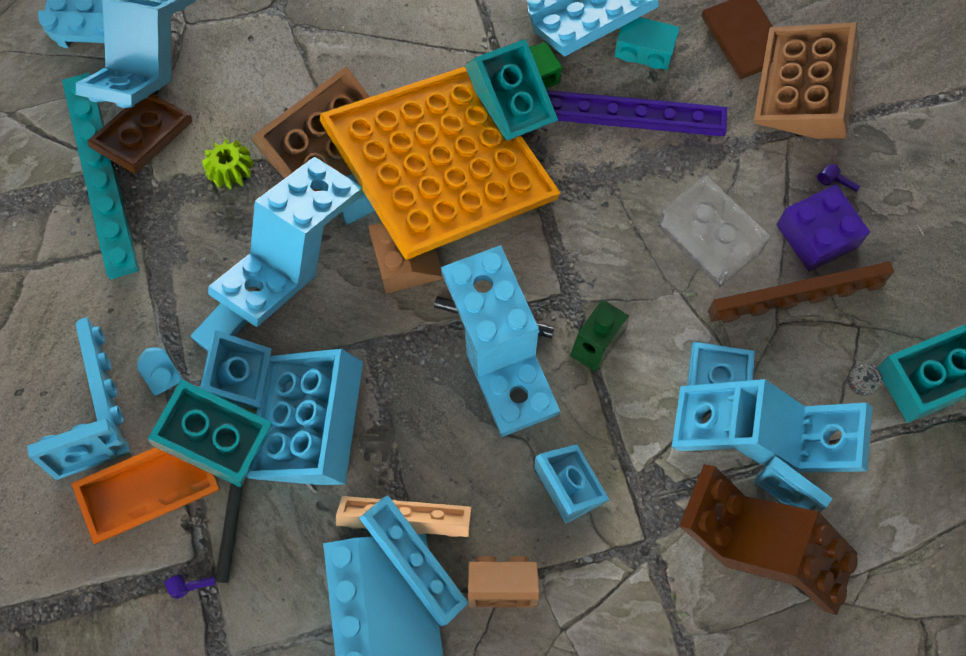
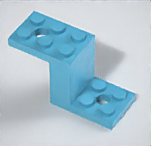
(135, 51)
(285, 240)
(500, 340)
(770, 423)

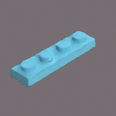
(414, 560)

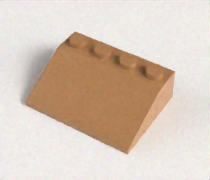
(809, 80)
(300, 135)

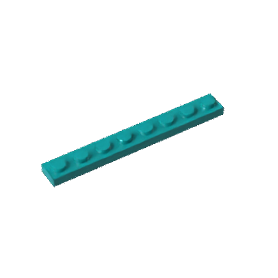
(101, 185)

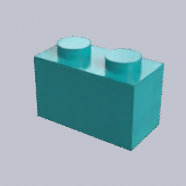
(647, 43)

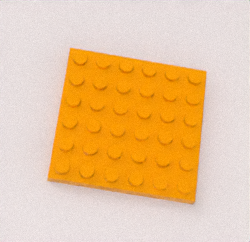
(436, 162)

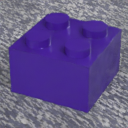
(822, 227)

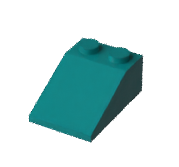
(512, 89)

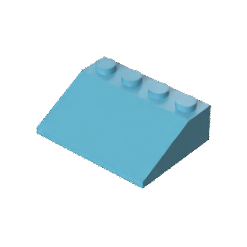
(312, 417)
(374, 605)

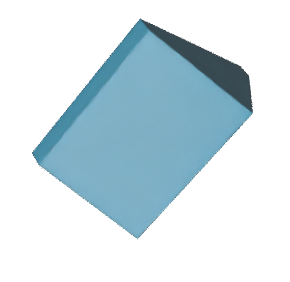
(236, 370)
(570, 482)

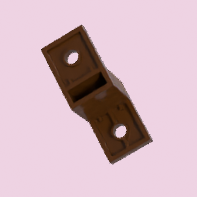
(770, 539)

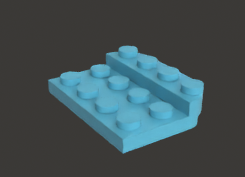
(73, 21)
(576, 23)

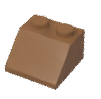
(395, 270)
(503, 583)

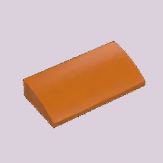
(139, 492)

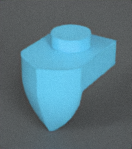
(157, 370)

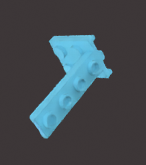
(87, 443)

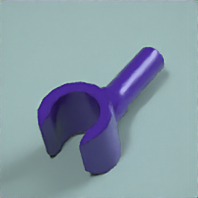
(831, 173)
(178, 588)

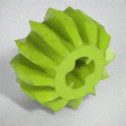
(227, 163)

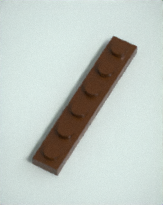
(791, 294)

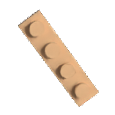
(423, 517)

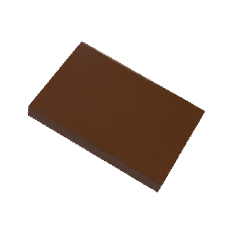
(741, 33)
(140, 132)

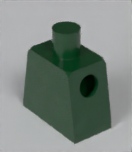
(602, 332)

